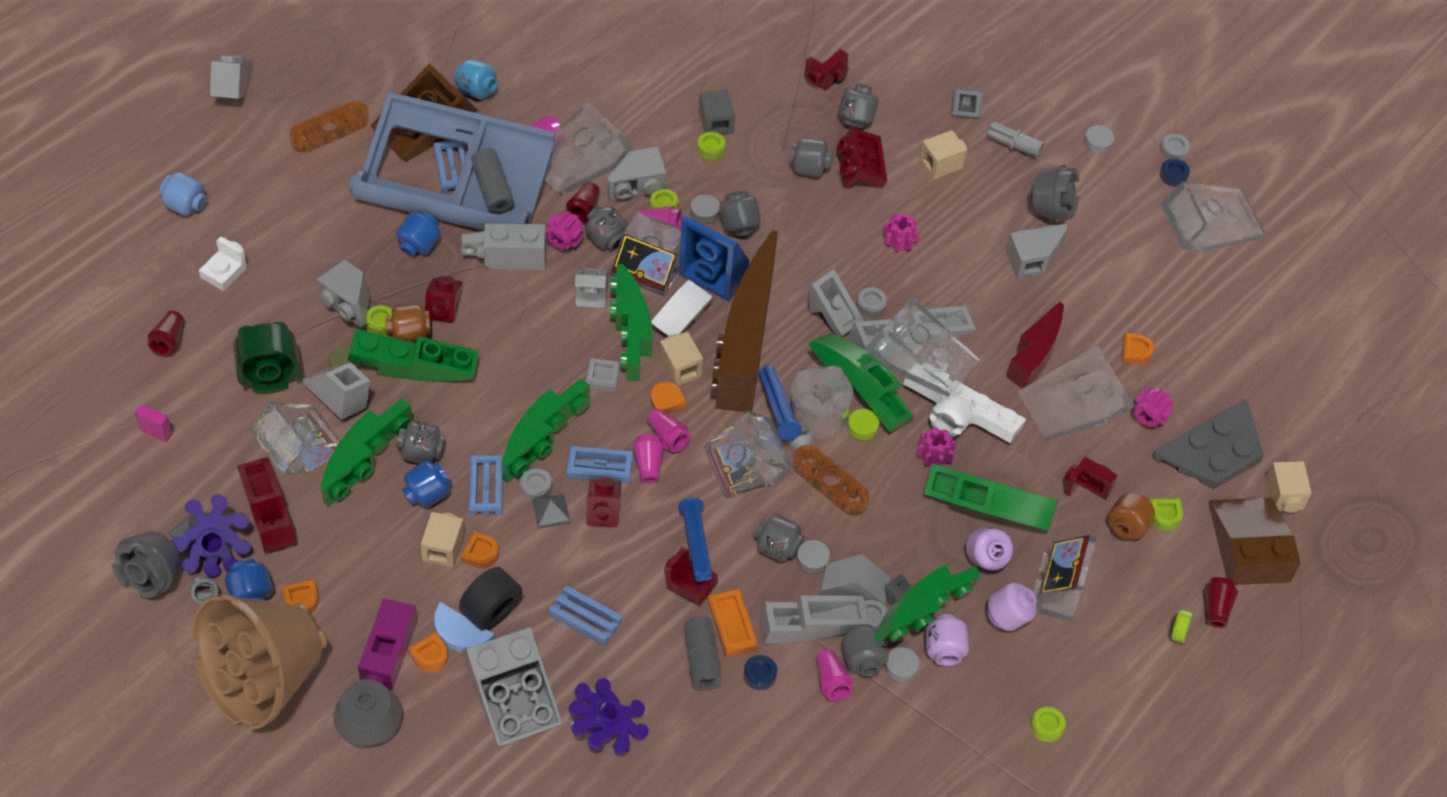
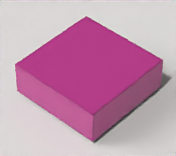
(153, 423)

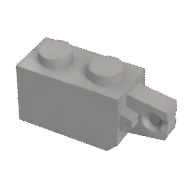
(508, 246)

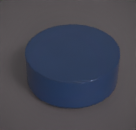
(1174, 172)
(760, 672)

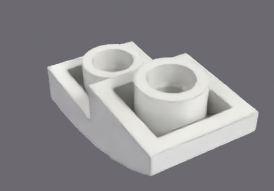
(681, 309)

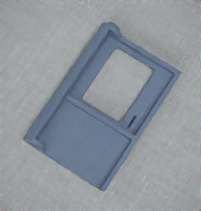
(520, 148)

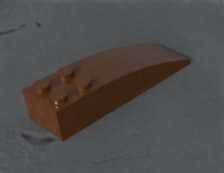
(741, 346)

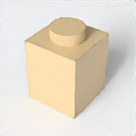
(943, 154)
(681, 358)
(1288, 485)
(442, 539)

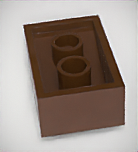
(431, 87)
(1254, 541)

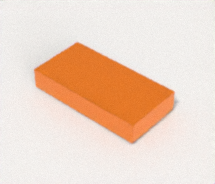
(732, 622)

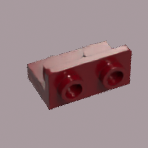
(861, 158)

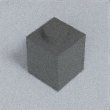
(717, 112)

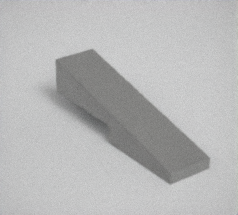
(953, 318)

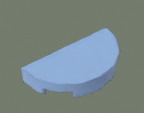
(458, 630)

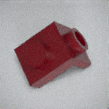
(829, 72)
(442, 298)
(1091, 476)
(603, 502)
(681, 578)

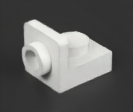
(225, 264)

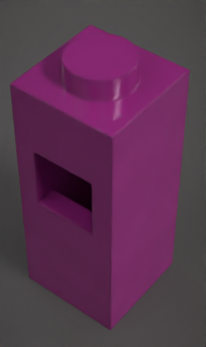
(388, 643)

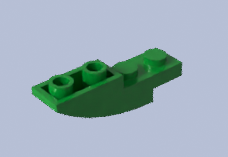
(632, 319)
(413, 361)
(867, 376)
(535, 429)
(354, 454)
(990, 497)
(924, 600)

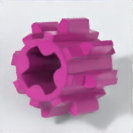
(564, 230)
(901, 232)
(1153, 407)
(936, 447)

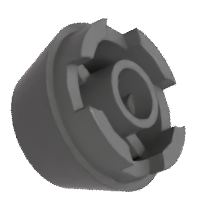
(1055, 192)
(146, 563)
(367, 714)

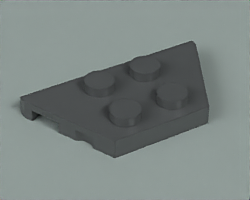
(1216, 448)

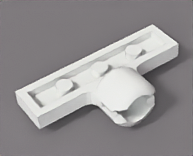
(967, 408)

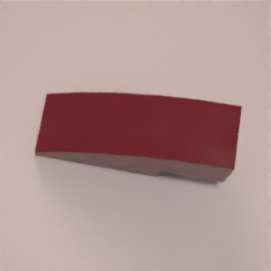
(1036, 348)
(266, 504)

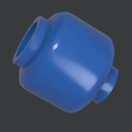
(418, 233)
(426, 484)
(249, 580)

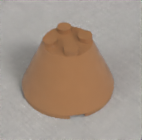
(254, 655)

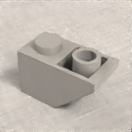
(230, 76)
(637, 175)
(1035, 249)
(345, 291)
(340, 388)

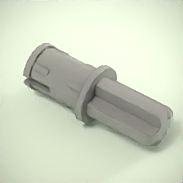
(1015, 139)

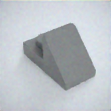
(591, 287)
(832, 299)

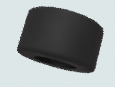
(490, 598)

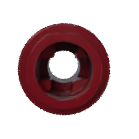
(583, 201)
(165, 335)
(1220, 600)

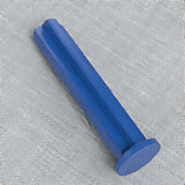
(788, 426)
(691, 510)

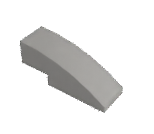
(811, 618)

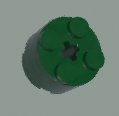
(266, 357)

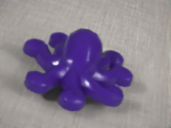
(210, 537)
(606, 717)

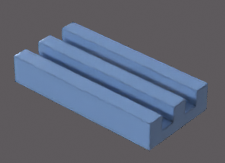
(448, 145)
(599, 467)
(486, 507)
(583, 601)

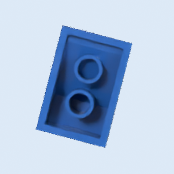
(710, 259)

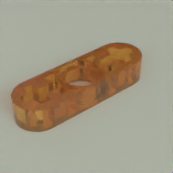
(350, 125)
(836, 493)

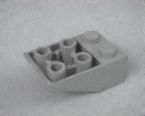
(512, 686)

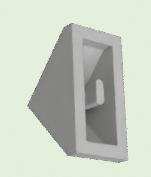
(855, 578)

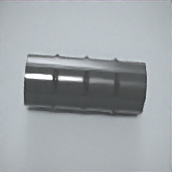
(492, 180)
(702, 653)

